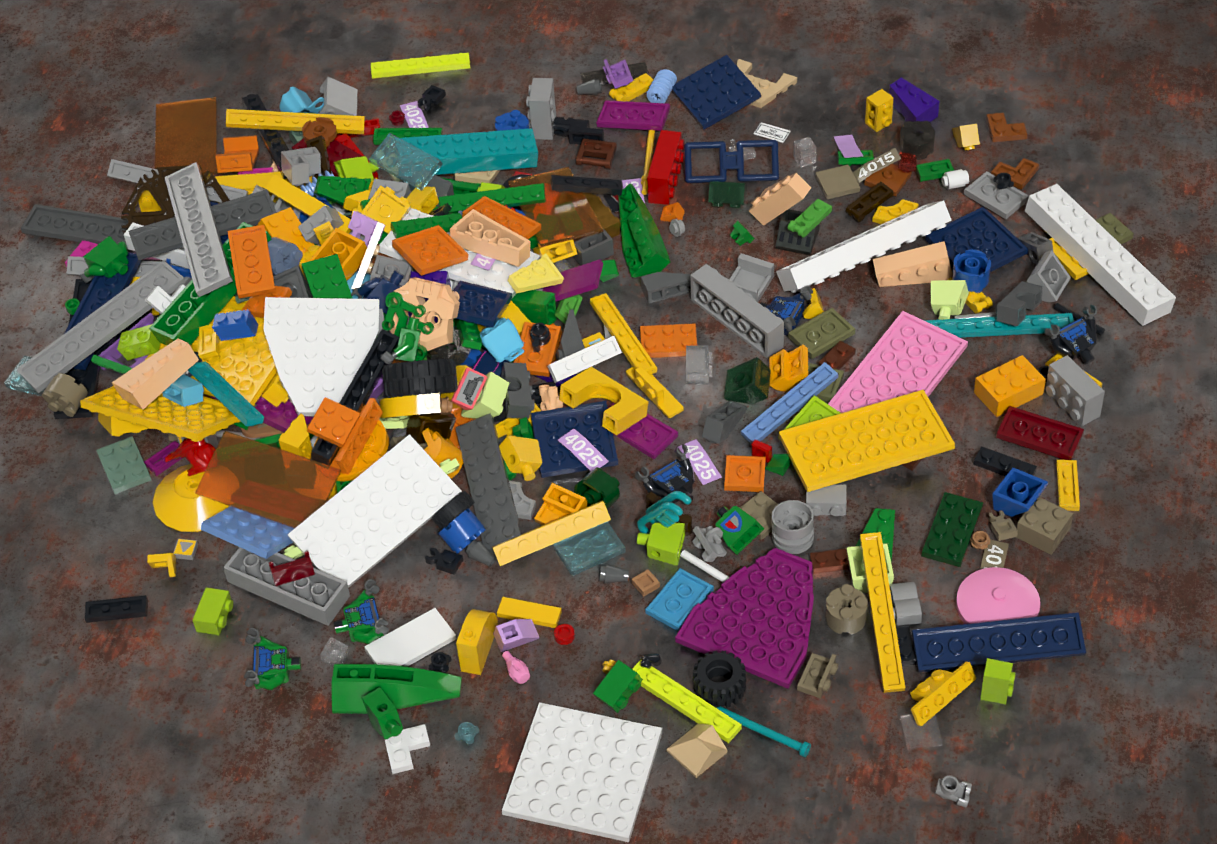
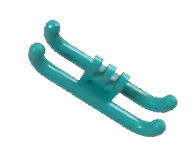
(663, 511)

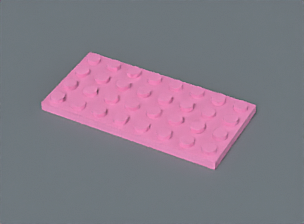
(903, 361)

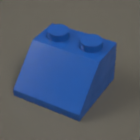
(1017, 492)

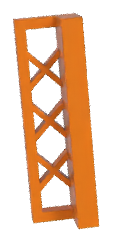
(358, 437)

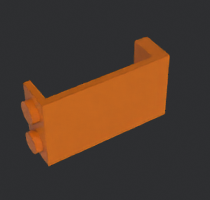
(239, 154)

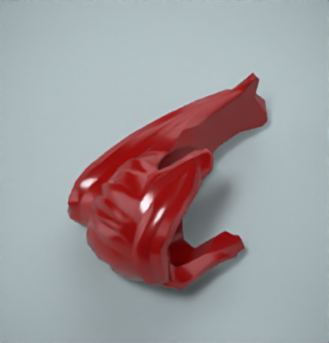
(196, 453)

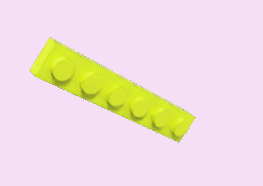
(420, 65)
(687, 702)

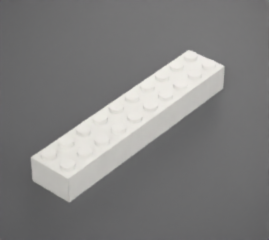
(864, 246)
(1100, 254)

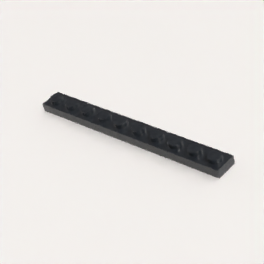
(271, 138)

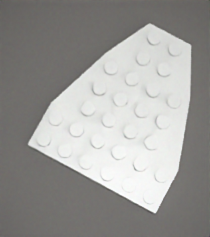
(319, 345)

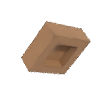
(645, 582)

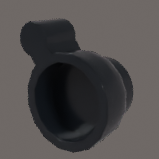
(539, 336)

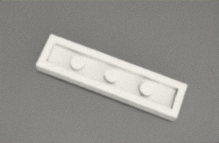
(584, 359)

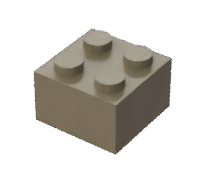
(1044, 525)

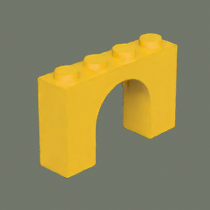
(590, 384)

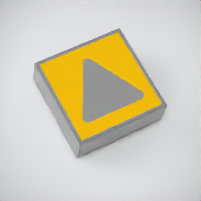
(185, 549)

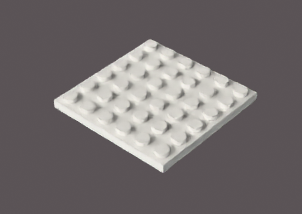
(583, 772)

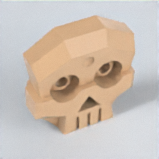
(441, 303)

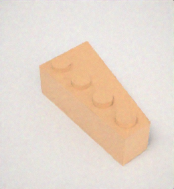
(779, 198)
(491, 239)
(914, 266)
(155, 374)

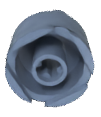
(283, 255)

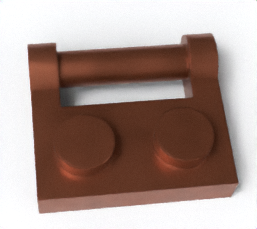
(598, 149)

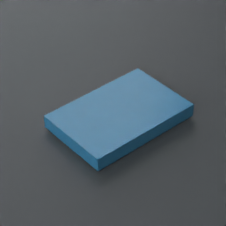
(678, 599)

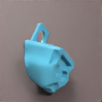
(299, 102)
(502, 340)

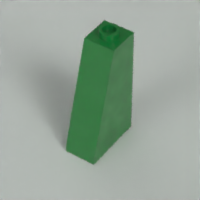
(537, 306)

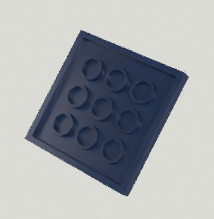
(715, 92)
(979, 232)
(555, 423)

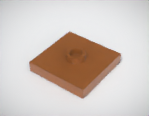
(890, 176)

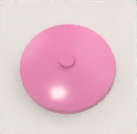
(996, 596)

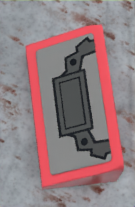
(469, 389)

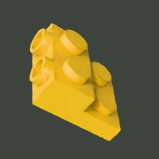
(386, 207)

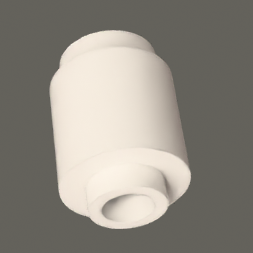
(955, 179)

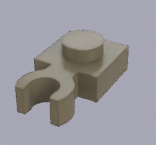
(1002, 527)

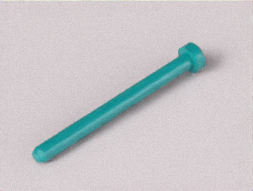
(803, 748)

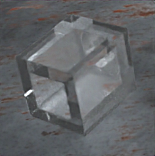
(804, 151)
(334, 652)

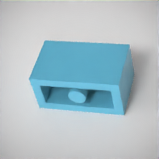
(185, 391)

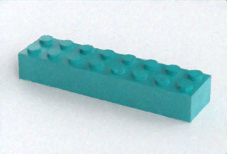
(480, 150)

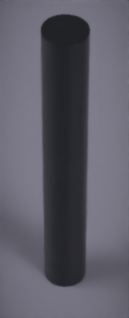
(1062, 309)

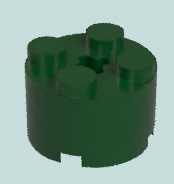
(597, 487)

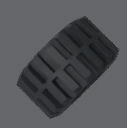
(719, 665)

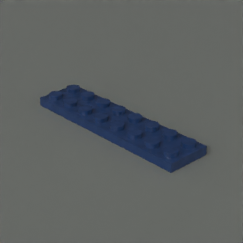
(100, 292)
(998, 640)

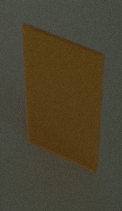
(187, 134)
(563, 214)
(266, 480)

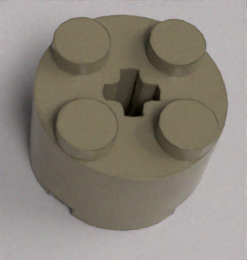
(64, 394)
(846, 610)

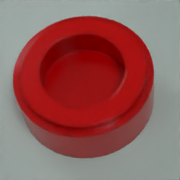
(564, 634)

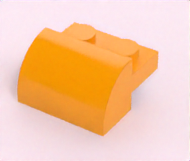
(788, 368)
(442, 449)
(559, 503)

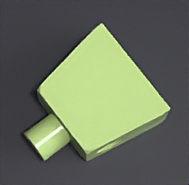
(948, 297)

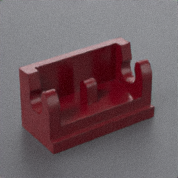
(292, 570)

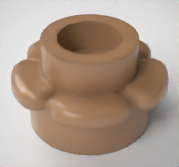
(446, 405)
(980, 536)

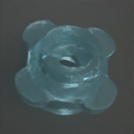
(467, 727)

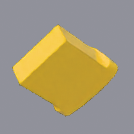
(815, 307)
(163, 560)

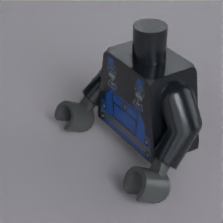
(1076, 338)
(672, 477)

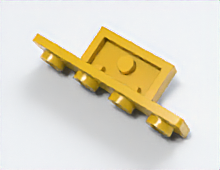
(655, 391)
(939, 691)

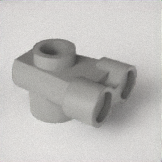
(951, 789)

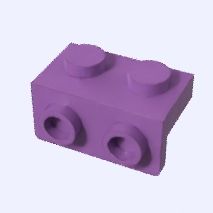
(618, 73)

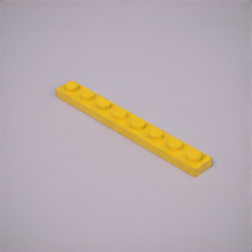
(290, 120)
(882, 612)

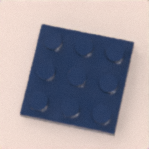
(481, 303)

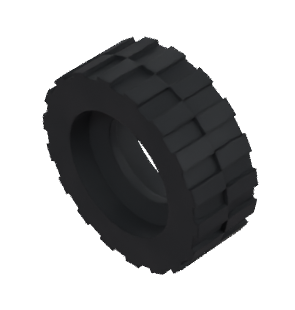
(453, 510)

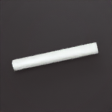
(704, 566)

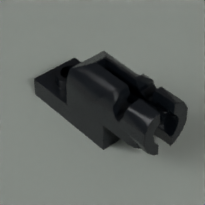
(576, 130)

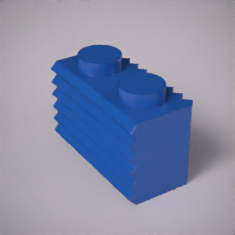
(235, 325)

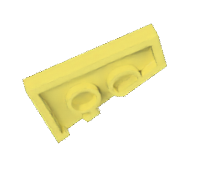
(537, 275)

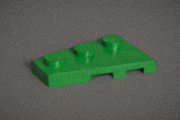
(339, 188)
(882, 521)

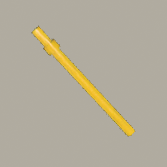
(648, 160)

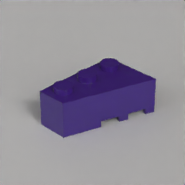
(913, 102)

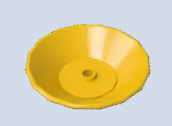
(179, 505)

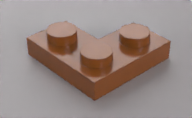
(1001, 131)
(1021, 174)

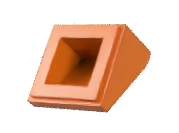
(671, 212)

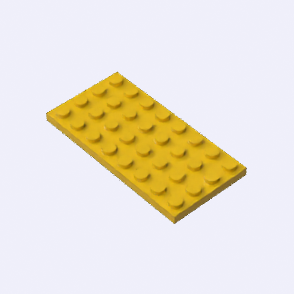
(165, 415)
(866, 440)

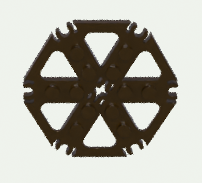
(159, 190)

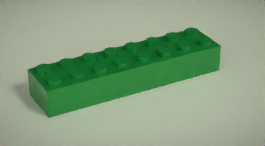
(189, 311)

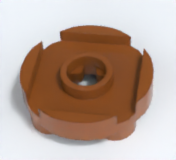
(312, 130)

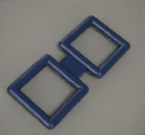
(731, 161)

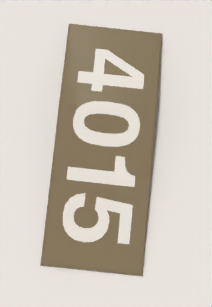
(876, 164)
(994, 555)

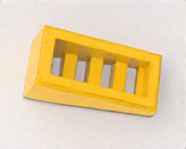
(323, 231)

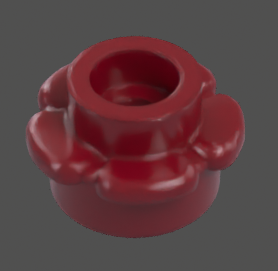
(397, 118)

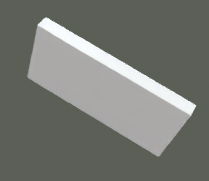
(411, 641)

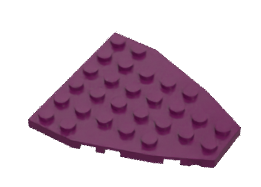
(759, 617)

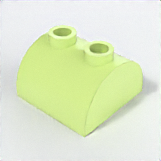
(857, 567)

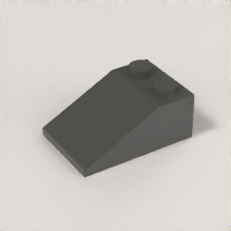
(295, 281)

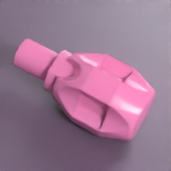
(516, 668)

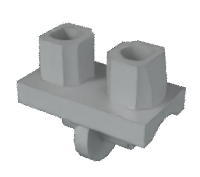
(709, 539)

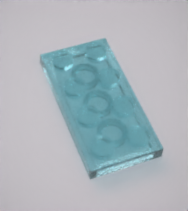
(405, 161)

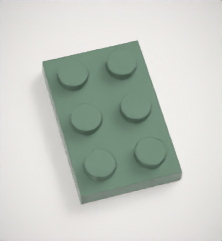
(123, 465)

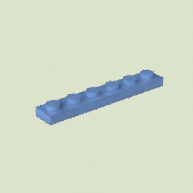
(789, 403)

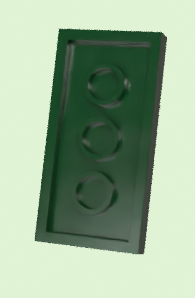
(952, 529)

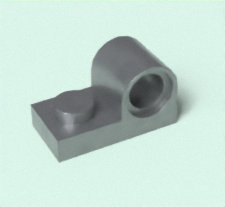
(1036, 245)

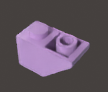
(515, 633)

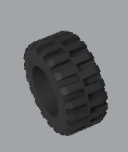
(420, 377)

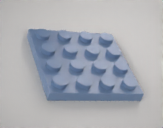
(248, 531)

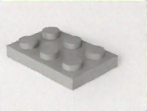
(1000, 201)

